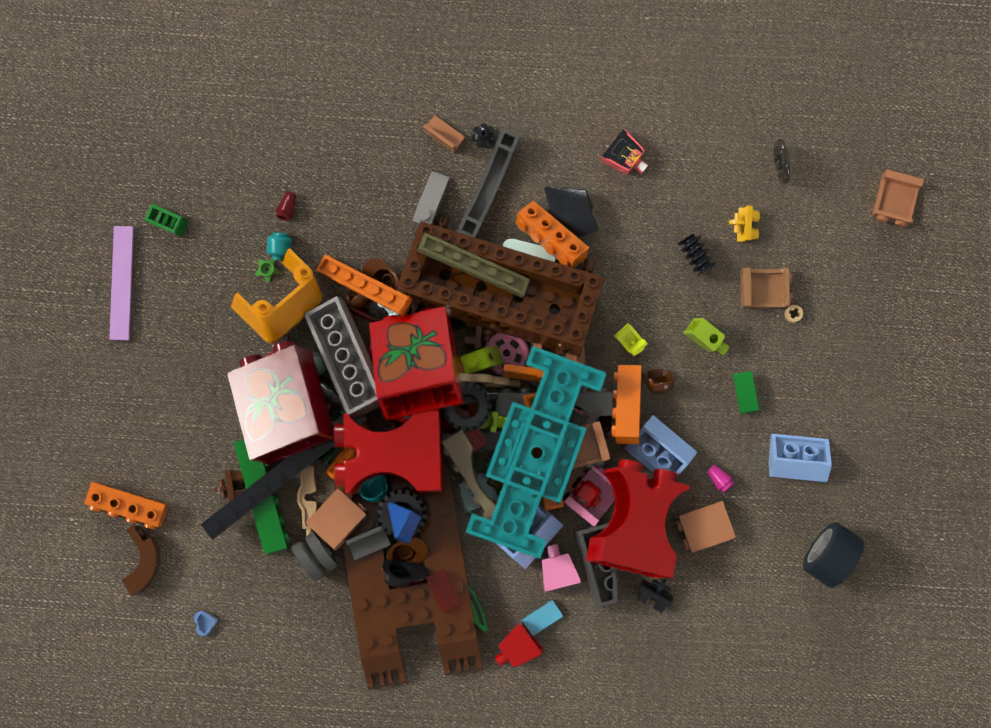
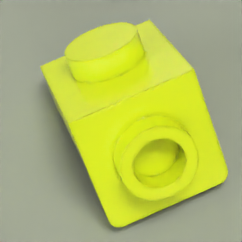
(630, 340)

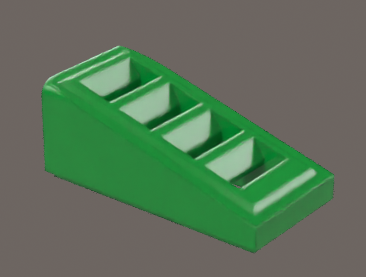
(177, 224)

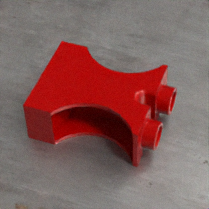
(406, 452)
(637, 533)

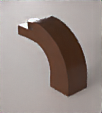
(148, 563)

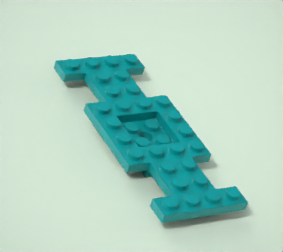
(530, 477)

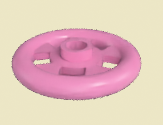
(522, 349)

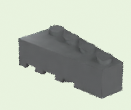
(600, 578)

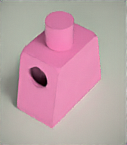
(558, 570)

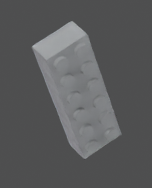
(344, 356)

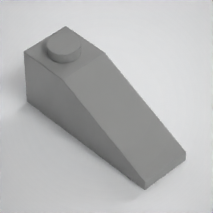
(431, 199)

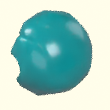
(374, 489)

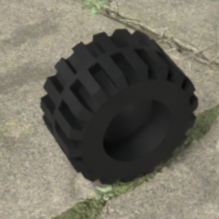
(479, 418)
(403, 495)

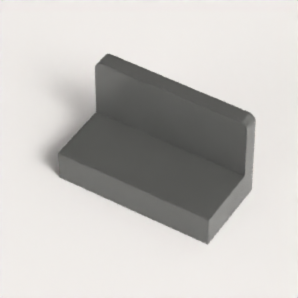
(368, 543)

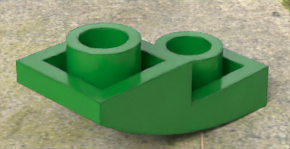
(746, 392)

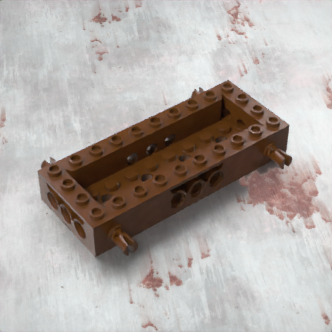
(550, 285)

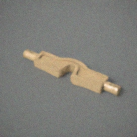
(489, 380)
(308, 486)

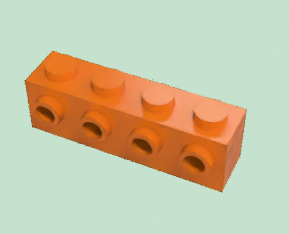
(551, 235)
(628, 404)
(126, 504)

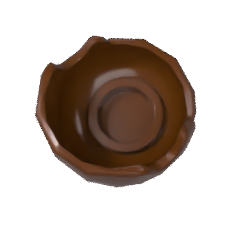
(356, 300)
(659, 380)

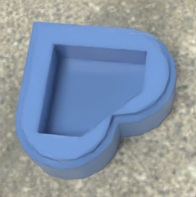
(205, 622)

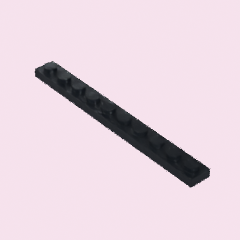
(268, 485)

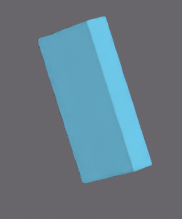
(542, 617)

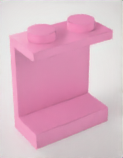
(593, 514)

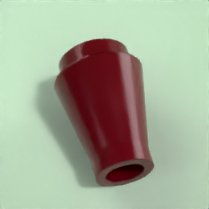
(286, 207)

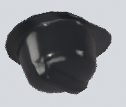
(403, 573)

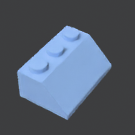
(661, 448)
(799, 458)
(543, 526)

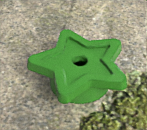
(267, 264)

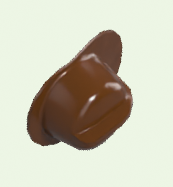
(381, 271)
(413, 551)

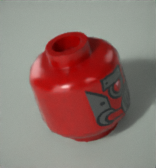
(587, 494)

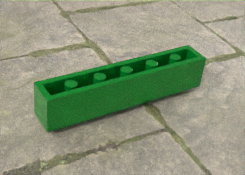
(266, 514)

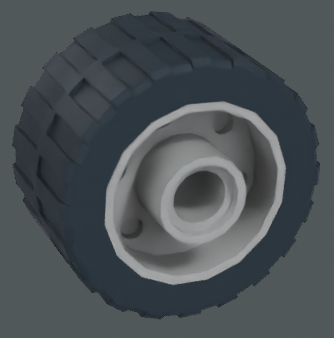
(833, 555)

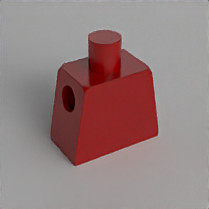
(518, 646)

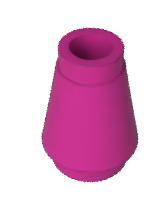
(720, 478)

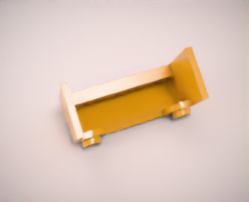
(276, 321)

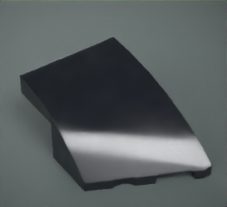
(572, 209)

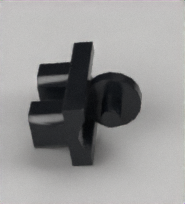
(657, 591)

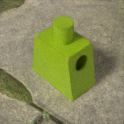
(700, 332)
(479, 360)

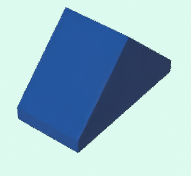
(403, 522)

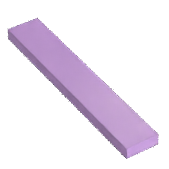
(121, 283)

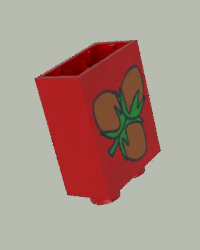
(415, 363)

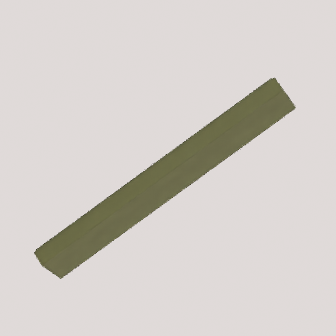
(473, 265)

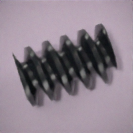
(697, 254)

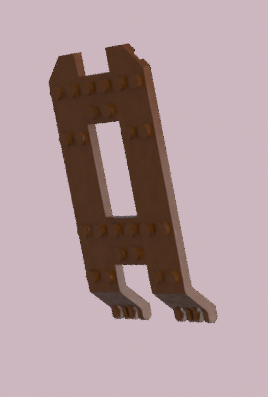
(383, 610)

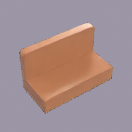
(443, 134)

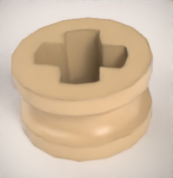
(791, 308)

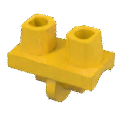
(743, 224)

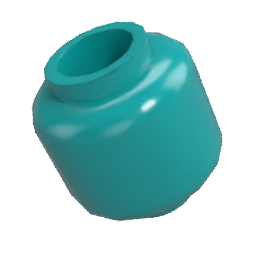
(278, 245)

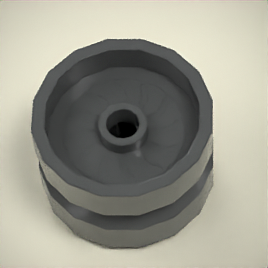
(311, 558)

